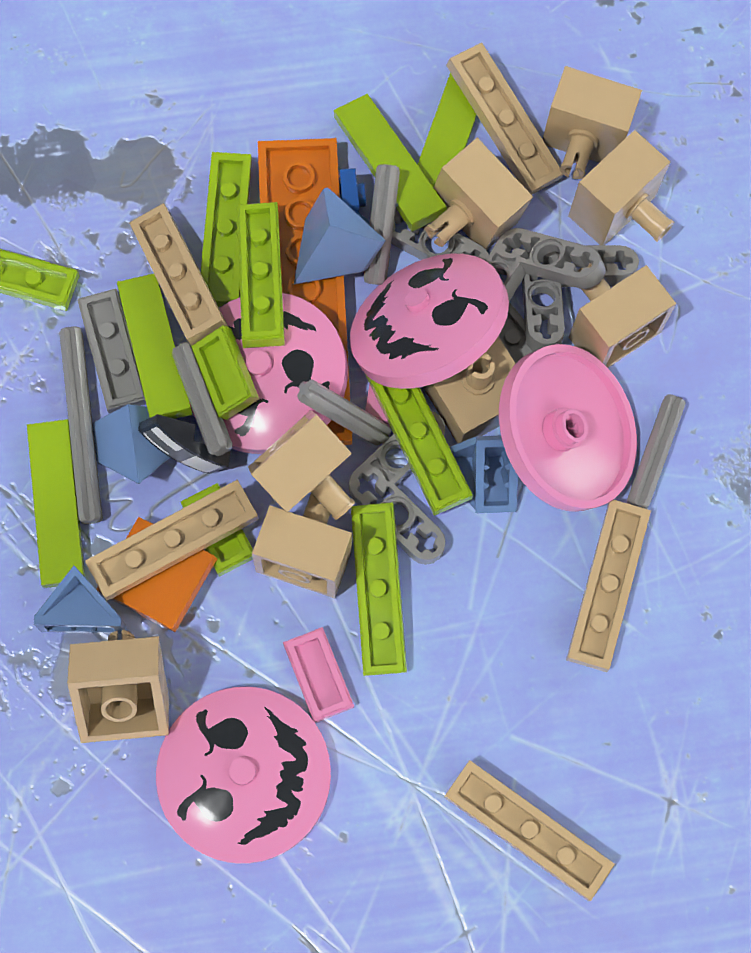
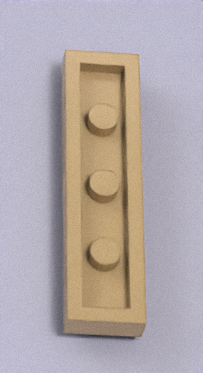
(504, 118)
(177, 274)
(171, 540)
(608, 585)
(529, 831)

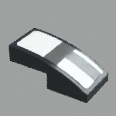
(177, 441)

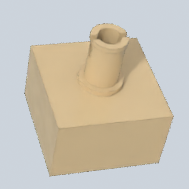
(588, 118)
(622, 191)
(479, 197)
(621, 316)
(472, 397)
(303, 464)
(303, 548)
(118, 688)

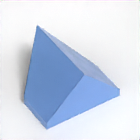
(335, 241)
(123, 446)
(487, 474)
(77, 609)

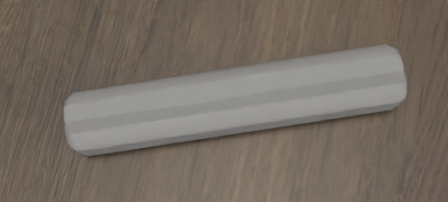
(383, 220)
(343, 412)
(210, 425)
(656, 451)

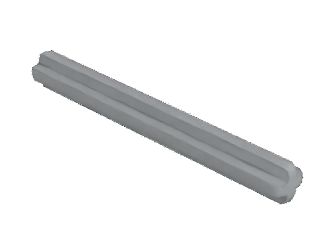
(80, 425)

